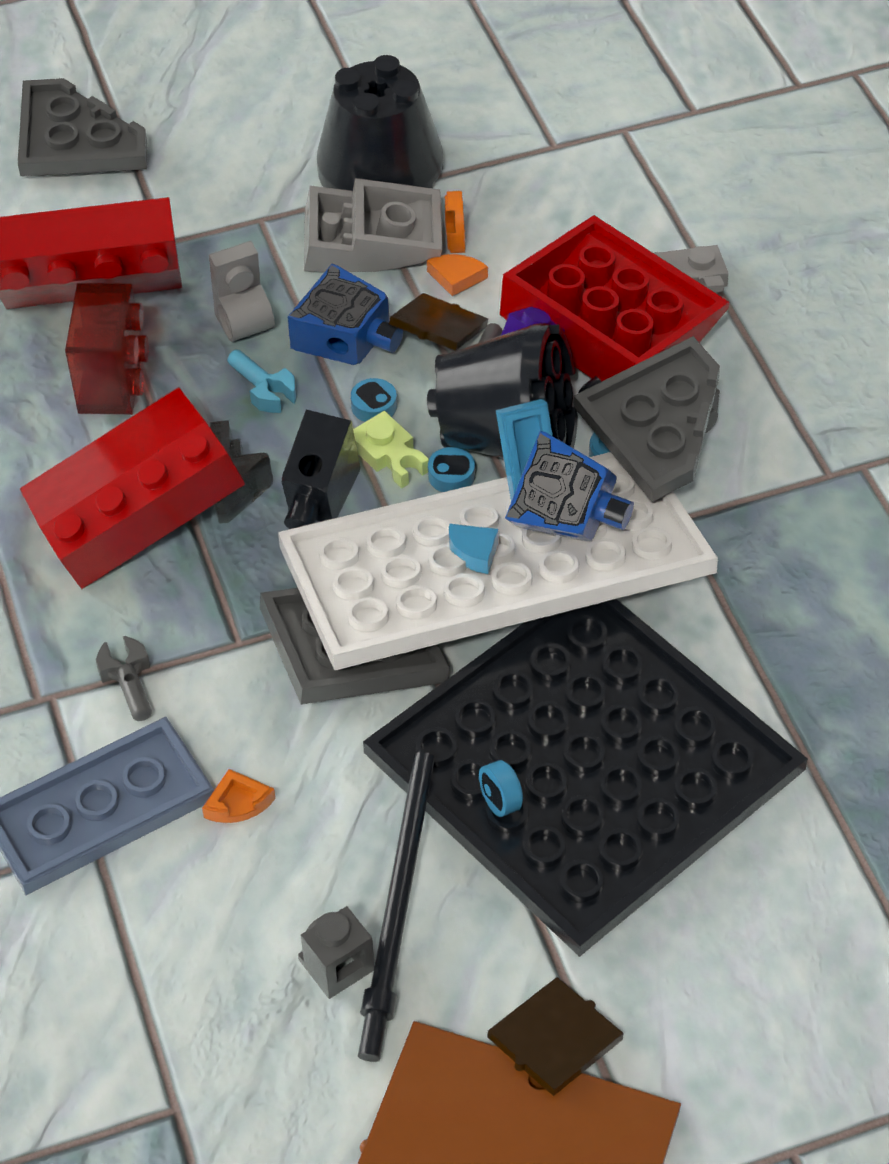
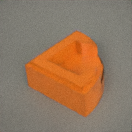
(454, 222)
(456, 272)
(237, 799)

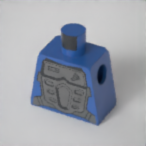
(342, 319)
(566, 493)

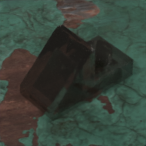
(253, 468)

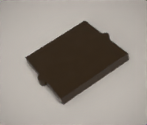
(438, 321)
(555, 1035)

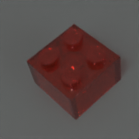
(106, 348)

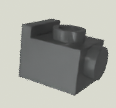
(332, 941)

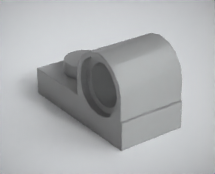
(237, 292)

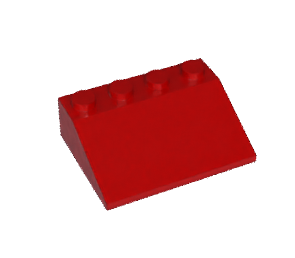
(107, 243)
(611, 298)
(131, 487)

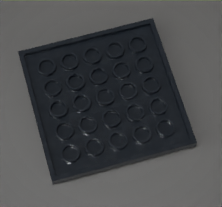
(619, 759)

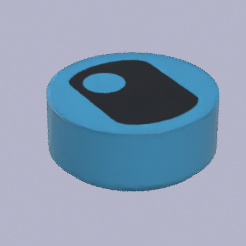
(372, 398)
(451, 469)
(501, 788)

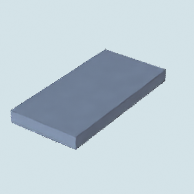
(99, 804)

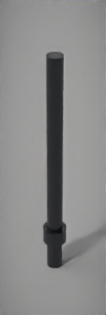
(379, 1000)

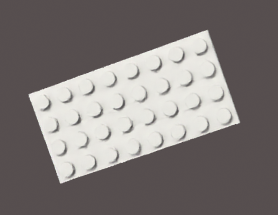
(393, 586)

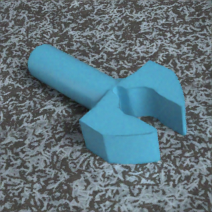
(260, 395)

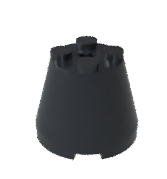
(378, 129)
(502, 374)

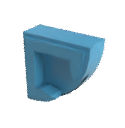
(474, 545)

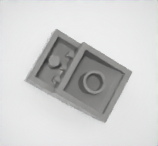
(371, 227)

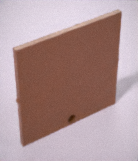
(471, 1106)

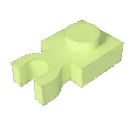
(388, 444)

